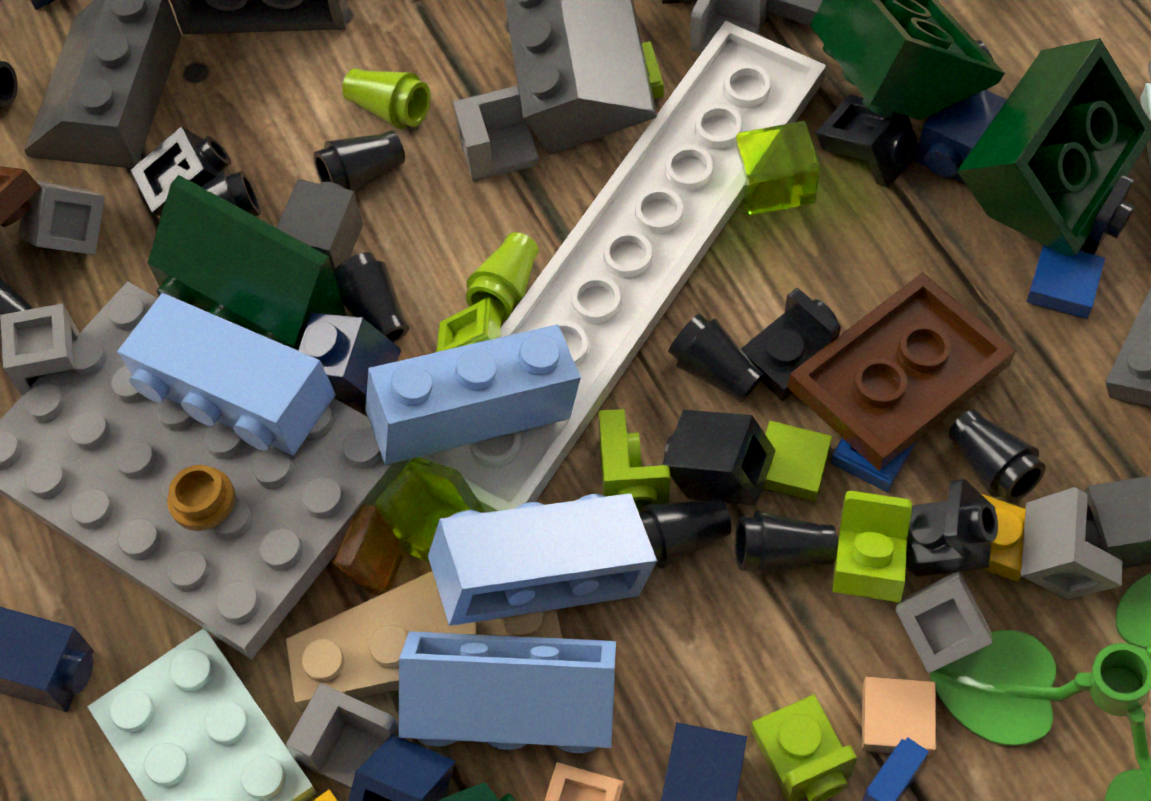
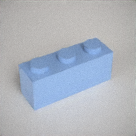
(226, 375)
(471, 393)
(540, 557)
(507, 690)

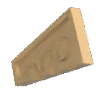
(363, 645)

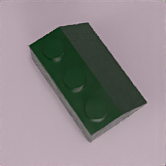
(904, 54)
(1058, 146)
(239, 266)

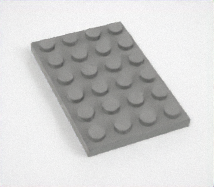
(100, 467)

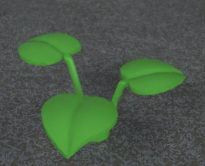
(1008, 688)

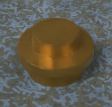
(200, 497)

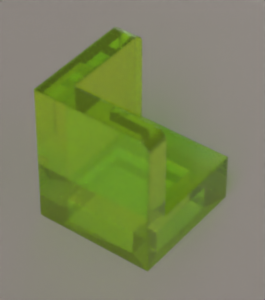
(778, 167)
(420, 498)

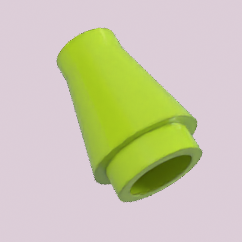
(392, 96)
(504, 274)

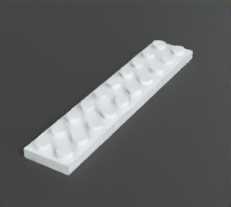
(641, 245)

